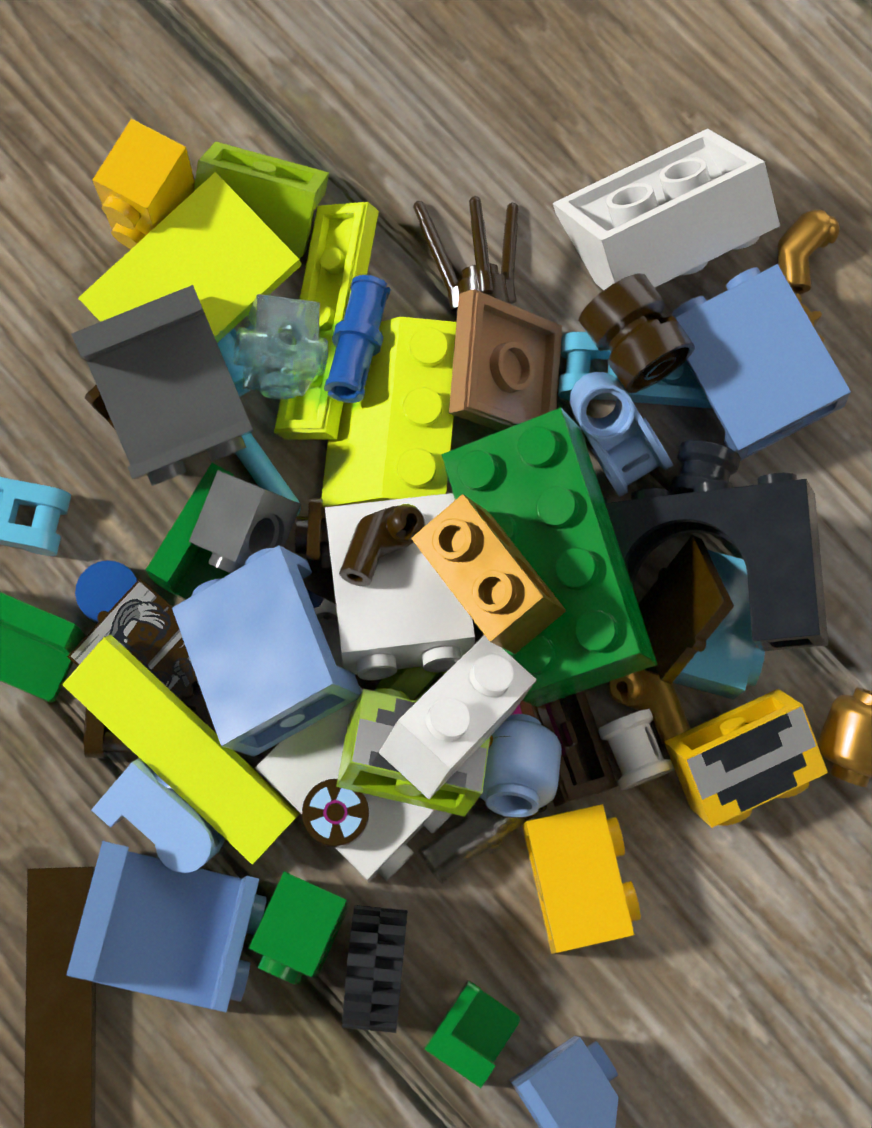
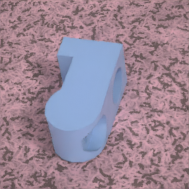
(179, 833)

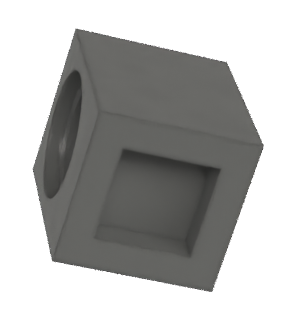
(241, 521)

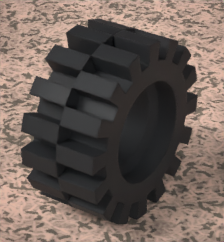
(374, 969)

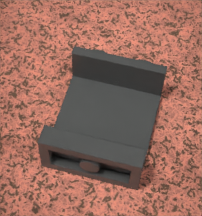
(165, 385)

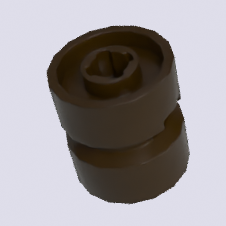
(631, 326)

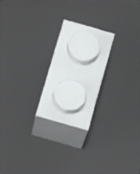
(456, 716)

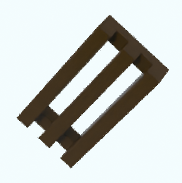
(581, 730)

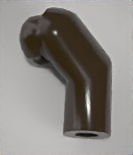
(376, 537)

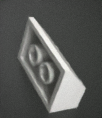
(670, 211)

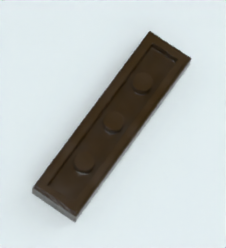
(58, 1007)

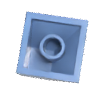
(570, 1087)

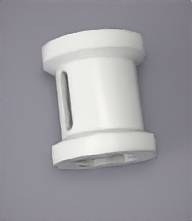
(635, 749)

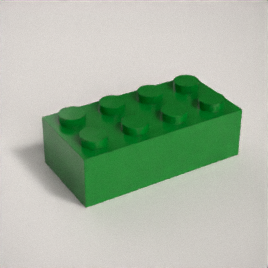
(551, 507)

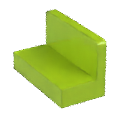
(274, 188)

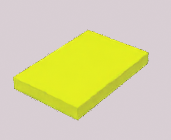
(203, 243)

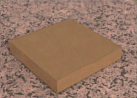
(503, 363)

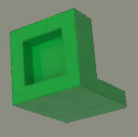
(473, 1034)

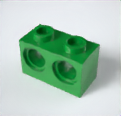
(298, 929)

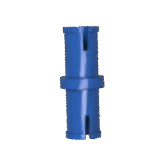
(357, 339)

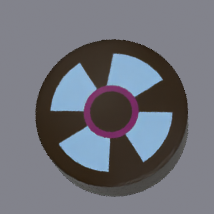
(335, 814)

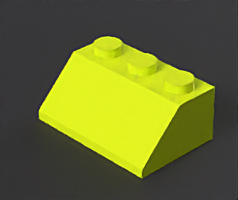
(396, 434)

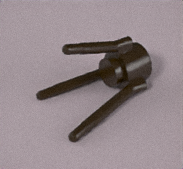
(483, 275)

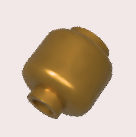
(848, 737)

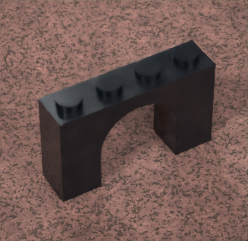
(770, 526)

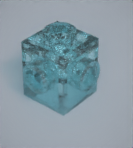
(280, 346)

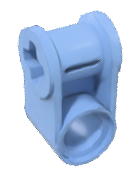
(621, 440)

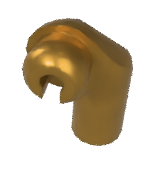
(808, 233)
(646, 691)

